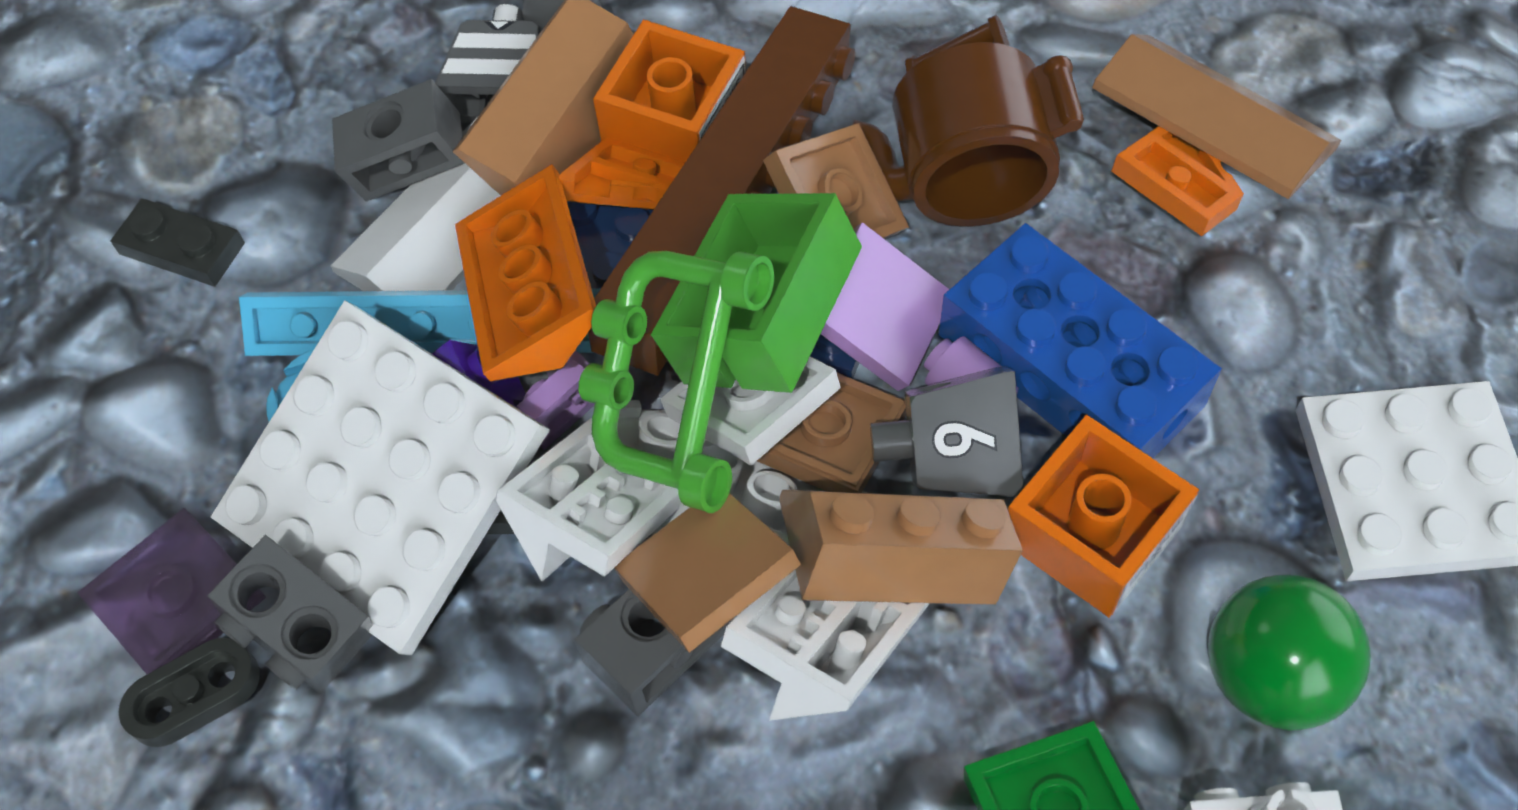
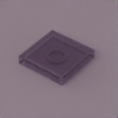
(159, 592)

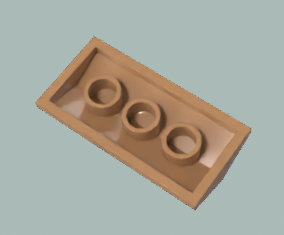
(547, 102)
(1215, 114)

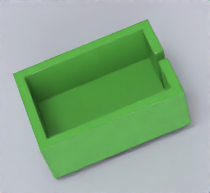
(811, 260)

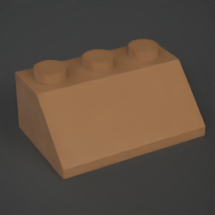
(900, 547)

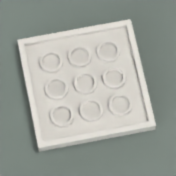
(381, 473)

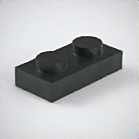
(178, 242)

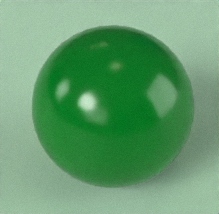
(1289, 652)

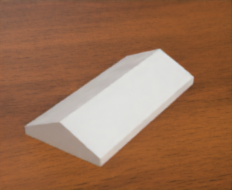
(416, 236)

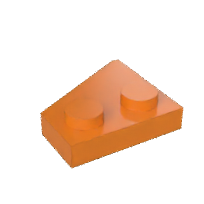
(1179, 179)

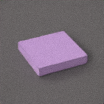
(886, 311)

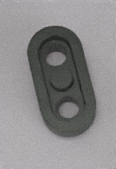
(191, 689)

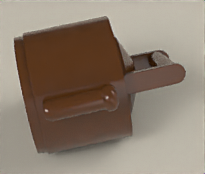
(977, 129)

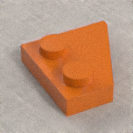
(619, 176)

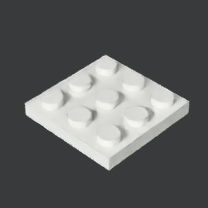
(1415, 479)

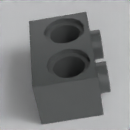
(302, 604)

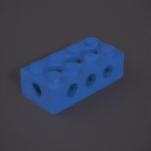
(1078, 344)

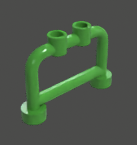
(741, 283)

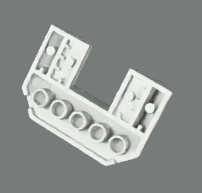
(591, 512)

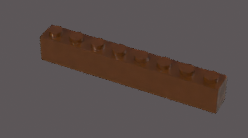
(766, 112)

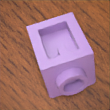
(557, 400)

